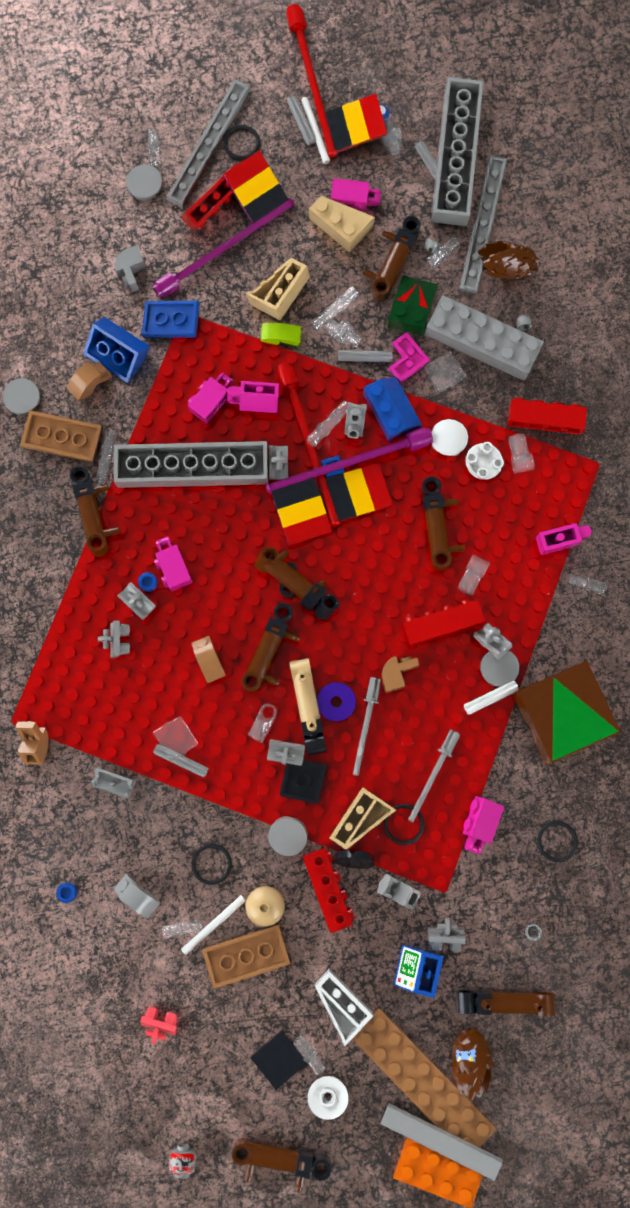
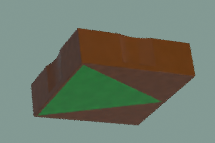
(566, 713)

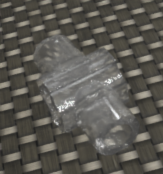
(393, 138)
(343, 333)

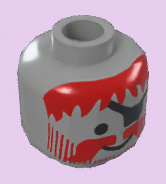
(182, 1161)

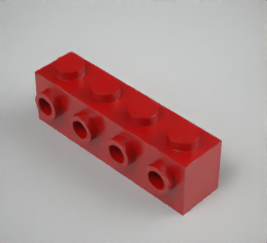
(208, 204)
(546, 416)
(443, 623)
(327, 889)

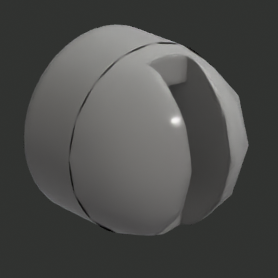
(431, 244)
(523, 323)
(533, 928)

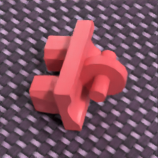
(150, 1021)

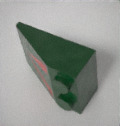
(412, 305)

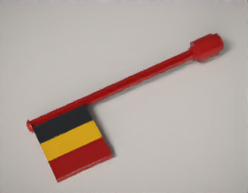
(346, 124)
(347, 493)

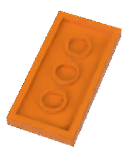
(437, 1174)

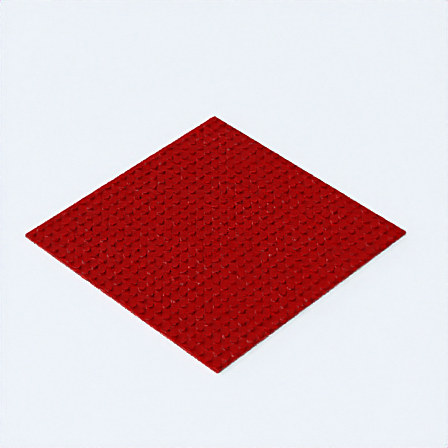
(370, 563)

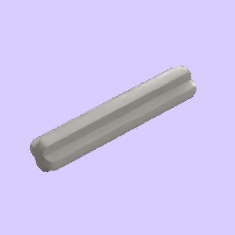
(301, 120)
(427, 157)
(365, 356)
(183, 761)

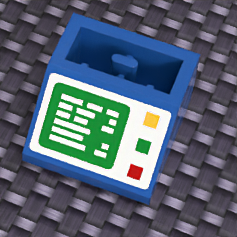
(418, 970)

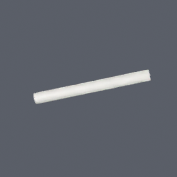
(314, 127)
(213, 925)

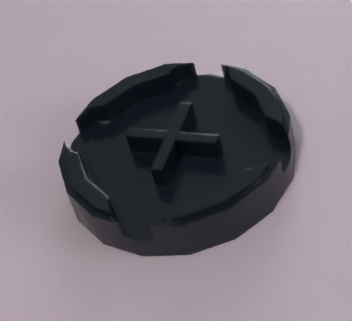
(357, 860)

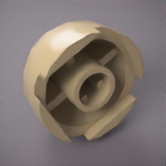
(265, 906)

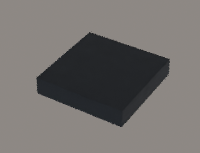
(303, 781)
(278, 1059)

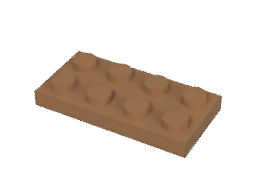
(61, 436)
(246, 956)

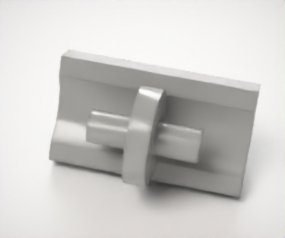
(355, 420)
(277, 462)
(136, 601)
(116, 631)
(492, 640)
(286, 752)
(446, 934)

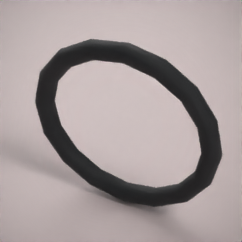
(241, 127)
(409, 841)
(540, 843)
(194, 866)

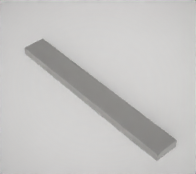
(208, 143)
(483, 224)

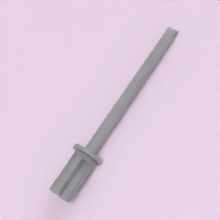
(371, 698)
(445, 750)

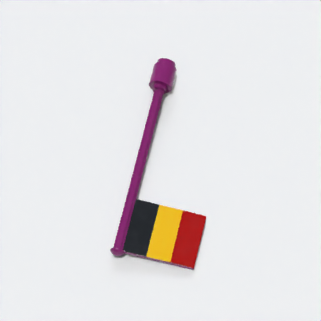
(260, 198)
(299, 497)

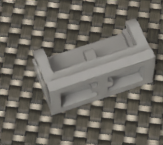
(113, 783)

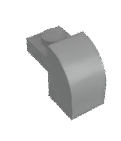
(127, 264)
(398, 891)
(136, 897)

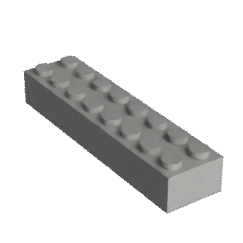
(457, 151)
(191, 464)

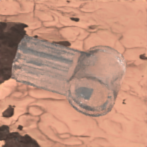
(521, 458)
(474, 572)
(262, 724)

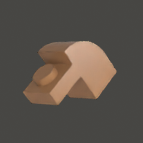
(86, 378)
(208, 659)
(391, 672)
(34, 742)

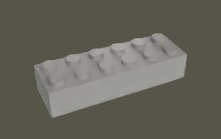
(483, 338)

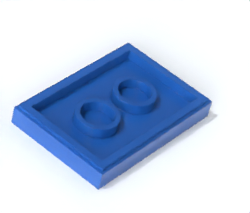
(170, 319)

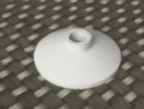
(331, 1107)

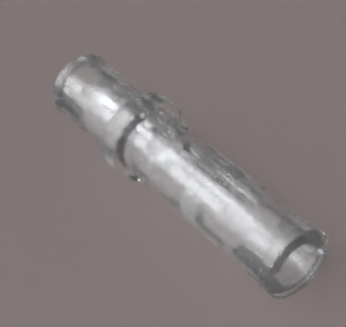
(330, 312)
(323, 429)
(106, 457)

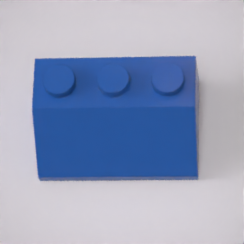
(115, 349)
(391, 408)

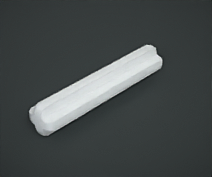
(491, 697)

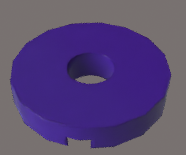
(336, 713)

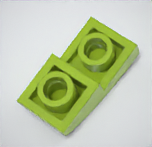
(280, 332)

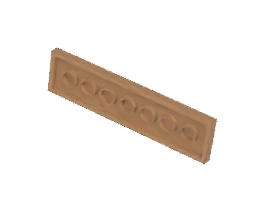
(422, 1080)

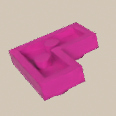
(412, 358)

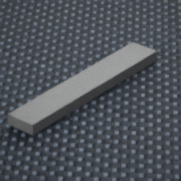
(442, 1141)

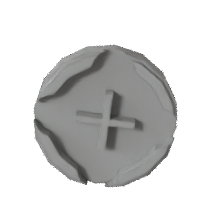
(144, 182)
(21, 396)
(499, 671)
(288, 836)

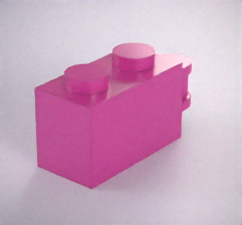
(354, 194)
(254, 396)
(210, 397)
(561, 538)
(172, 565)
(481, 823)

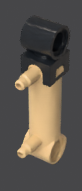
(308, 707)

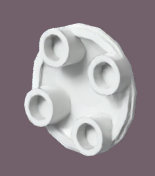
(449, 437)
(484, 461)

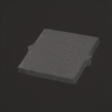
(444, 372)
(175, 738)

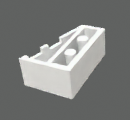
(344, 1007)

